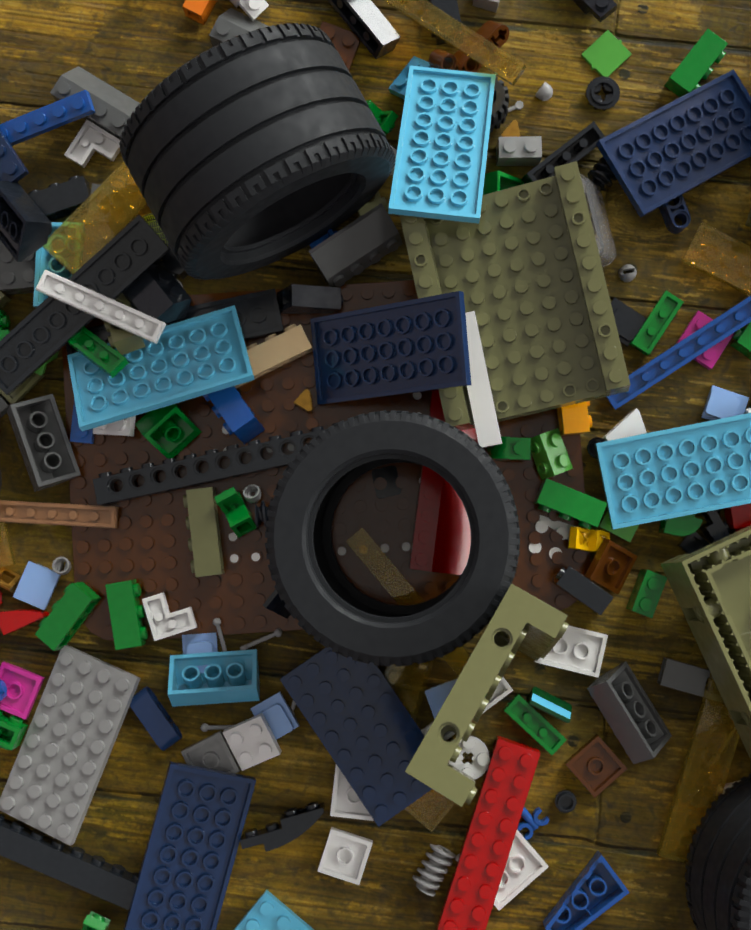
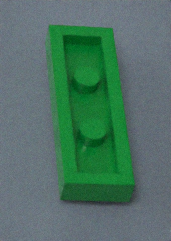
(656, 323)
(98, 352)
(534, 724)

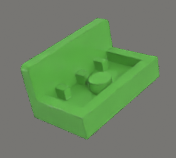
(550, 454)

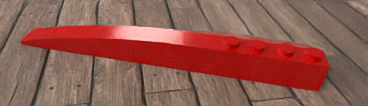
(441, 522)

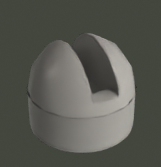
(545, 92)
(629, 276)
(247, 492)
(58, 563)

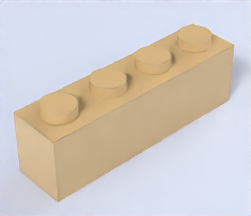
(278, 351)

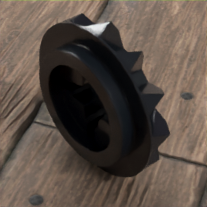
(608, 86)

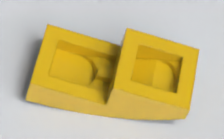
(586, 539)

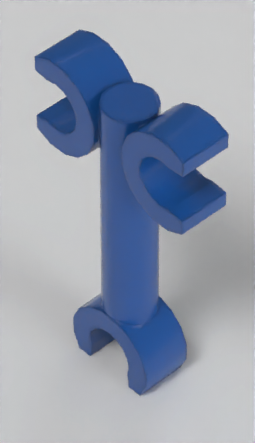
(531, 821)

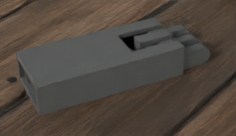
(683, 676)

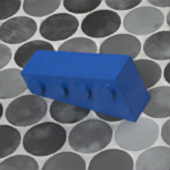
(236, 413)
(587, 897)

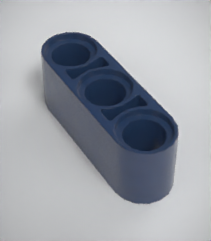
(678, 211)
(155, 718)

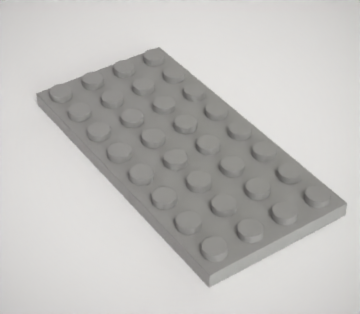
(68, 744)

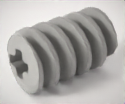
(434, 869)

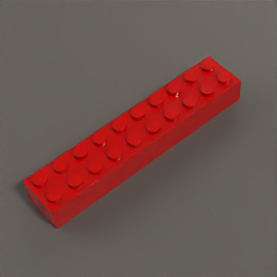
(489, 836)

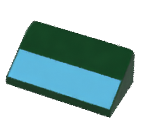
(550, 704)

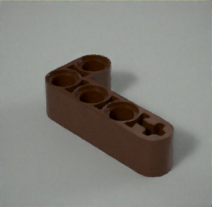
(491, 30)

